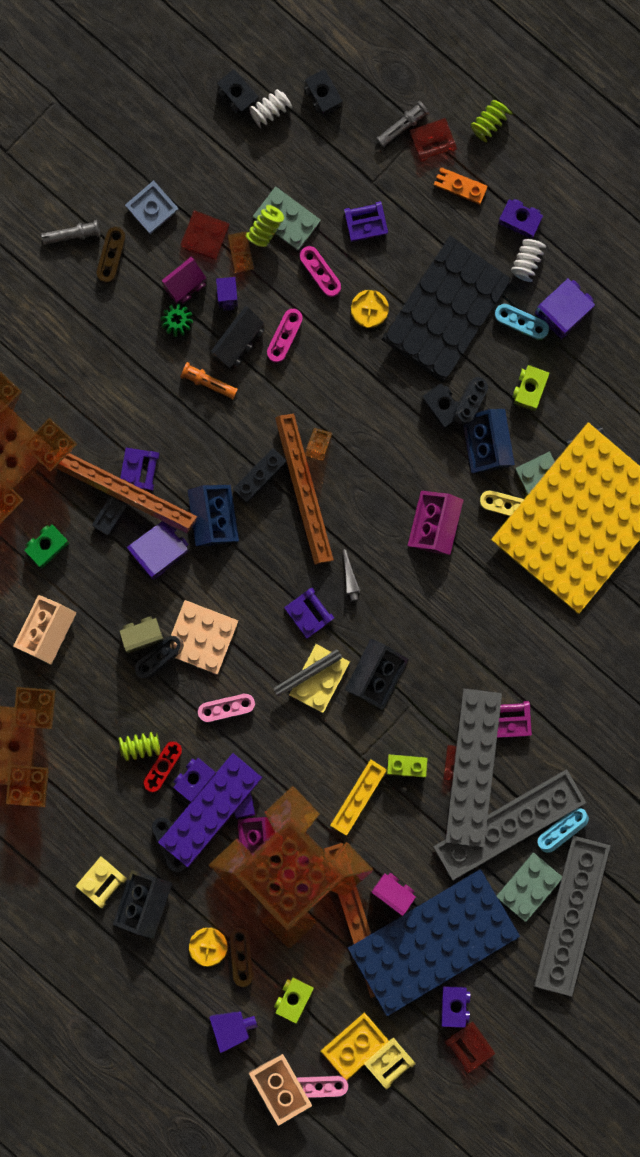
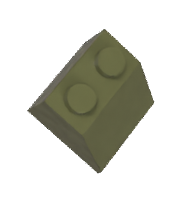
(141, 635)

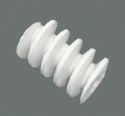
(269, 107)
(527, 258)

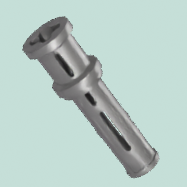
(409, 116)
(80, 232)

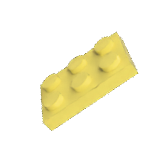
(319, 689)

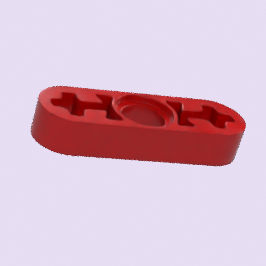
(151, 776)

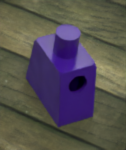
(231, 1029)

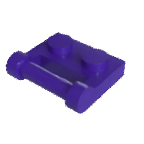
(366, 227)
(133, 467)
(303, 616)

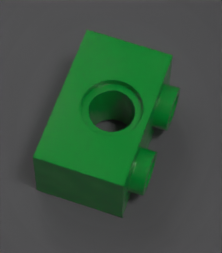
(57, 542)

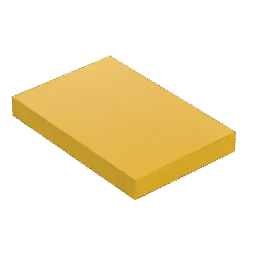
(354, 1046)

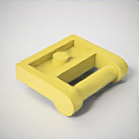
(95, 879)
(385, 1059)

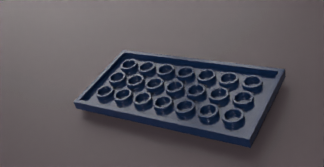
(433, 942)

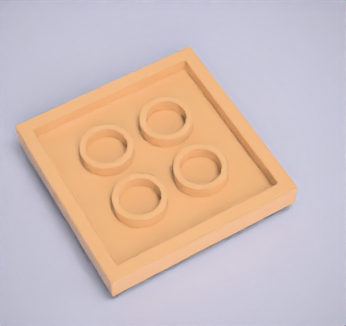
(204, 636)

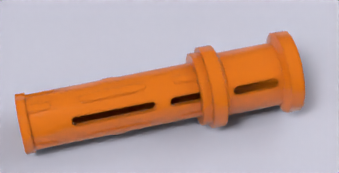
(198, 379)

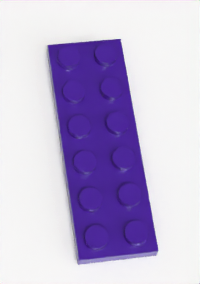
(210, 810)

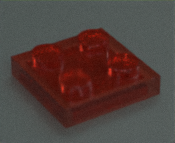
(204, 235)

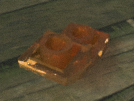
(240, 251)

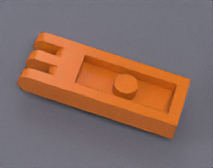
(461, 186)

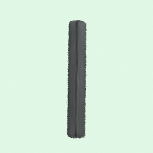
(307, 673)

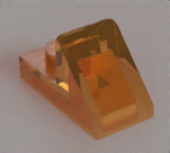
(318, 444)

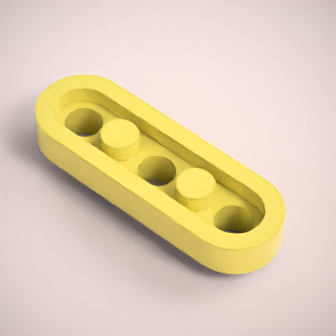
(498, 502)

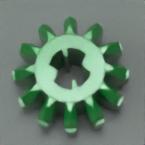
(173, 326)

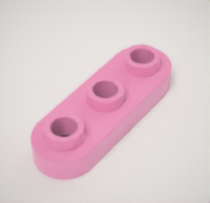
(235, 704)
(328, 1088)

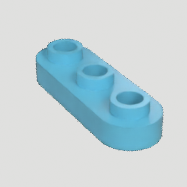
(515, 314)
(568, 823)

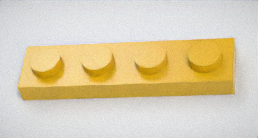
(358, 797)

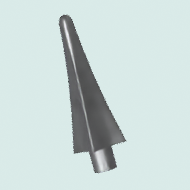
(351, 584)

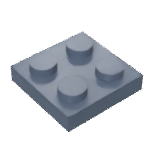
(151, 207)

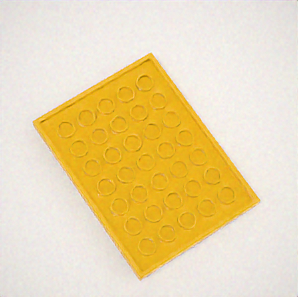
(577, 519)

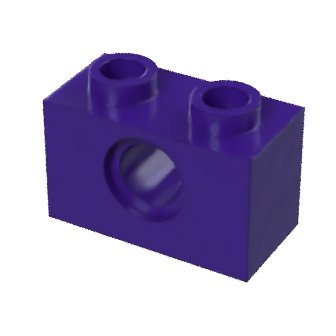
(526, 227)
(227, 293)
(189, 790)
(451, 1018)

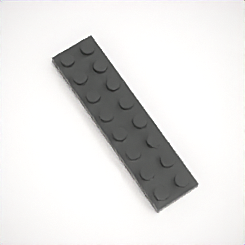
(473, 767)
(514, 823)
(572, 915)

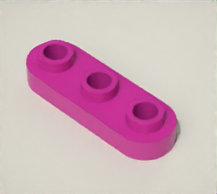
(316, 264)
(284, 327)

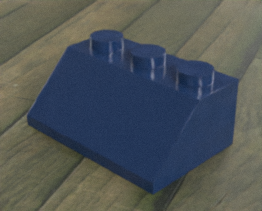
(489, 441)
(214, 515)

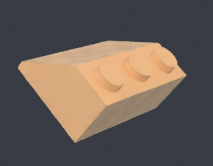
(45, 629)
(280, 1089)

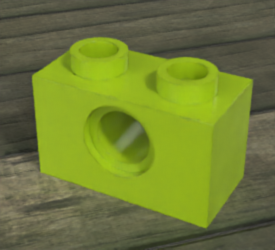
(538, 379)
(407, 766)
(289, 1011)

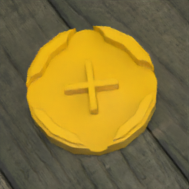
(369, 308)
(208, 946)

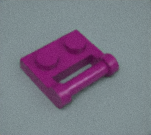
(515, 725)

